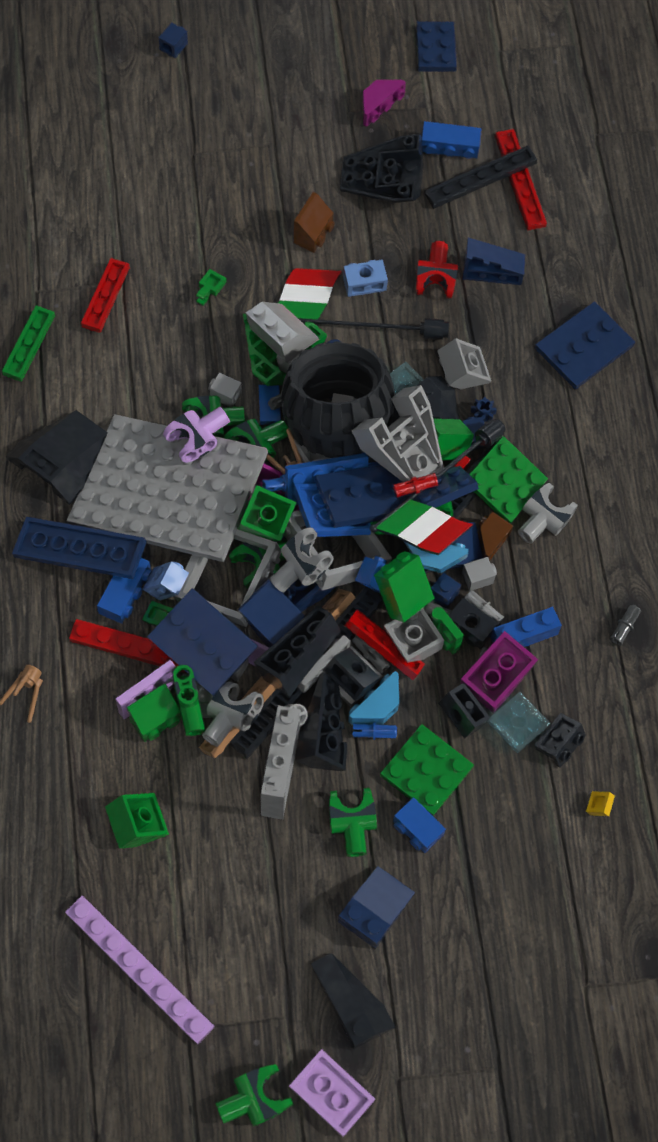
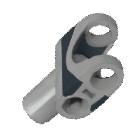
(544, 515)
(300, 562)
(231, 713)

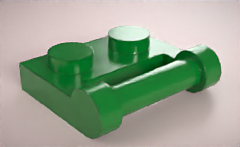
(449, 631)

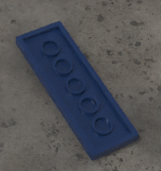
(79, 547)

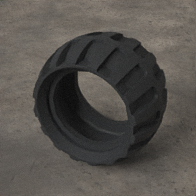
(339, 370)

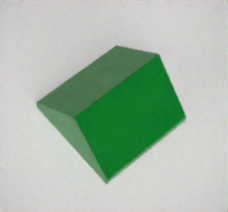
(452, 437)

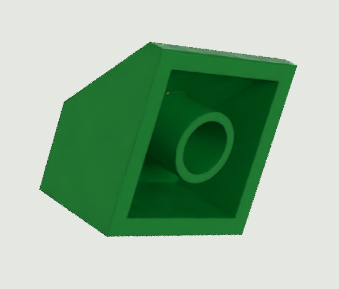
(267, 514)
(154, 713)
(136, 819)

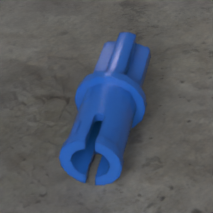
(375, 731)

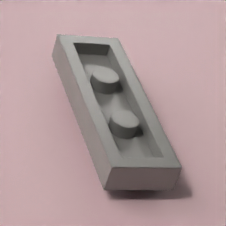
(313, 675)

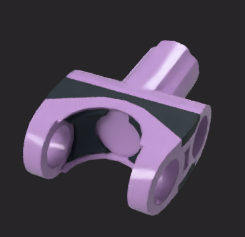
(197, 431)

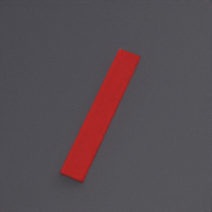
(522, 184)

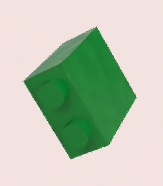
(404, 586)

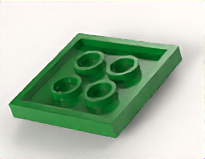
(506, 479)
(427, 769)

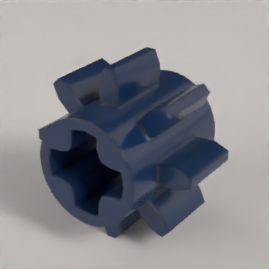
(484, 409)

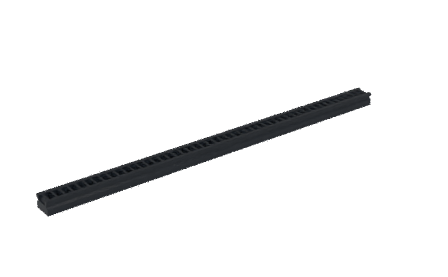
(367, 603)

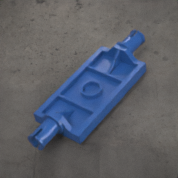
(306, 472)

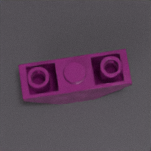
(380, 97)

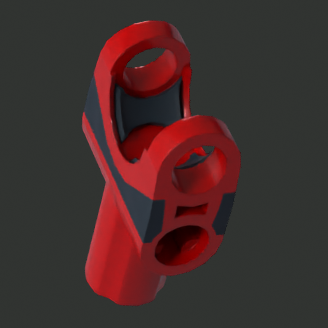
(437, 270)

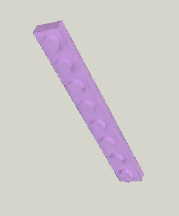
(140, 970)

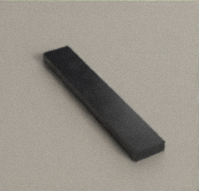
(481, 177)

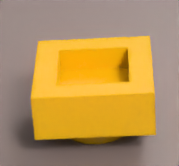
(600, 803)

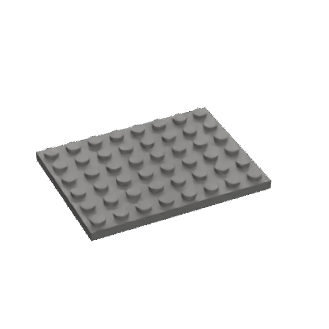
(151, 493)

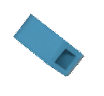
(439, 563)
(378, 703)

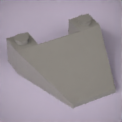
(409, 443)

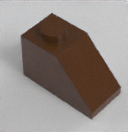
(493, 534)

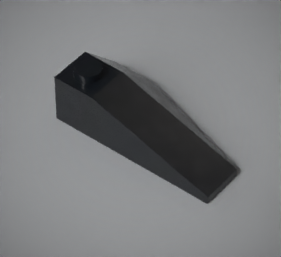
(321, 738)

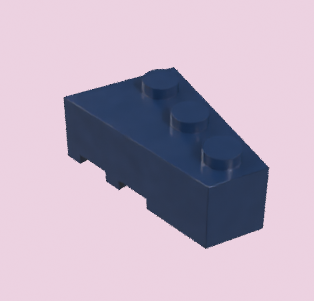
(492, 263)

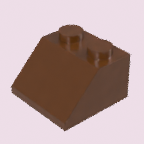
(313, 223)

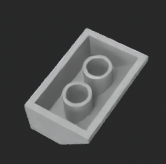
(280, 329)

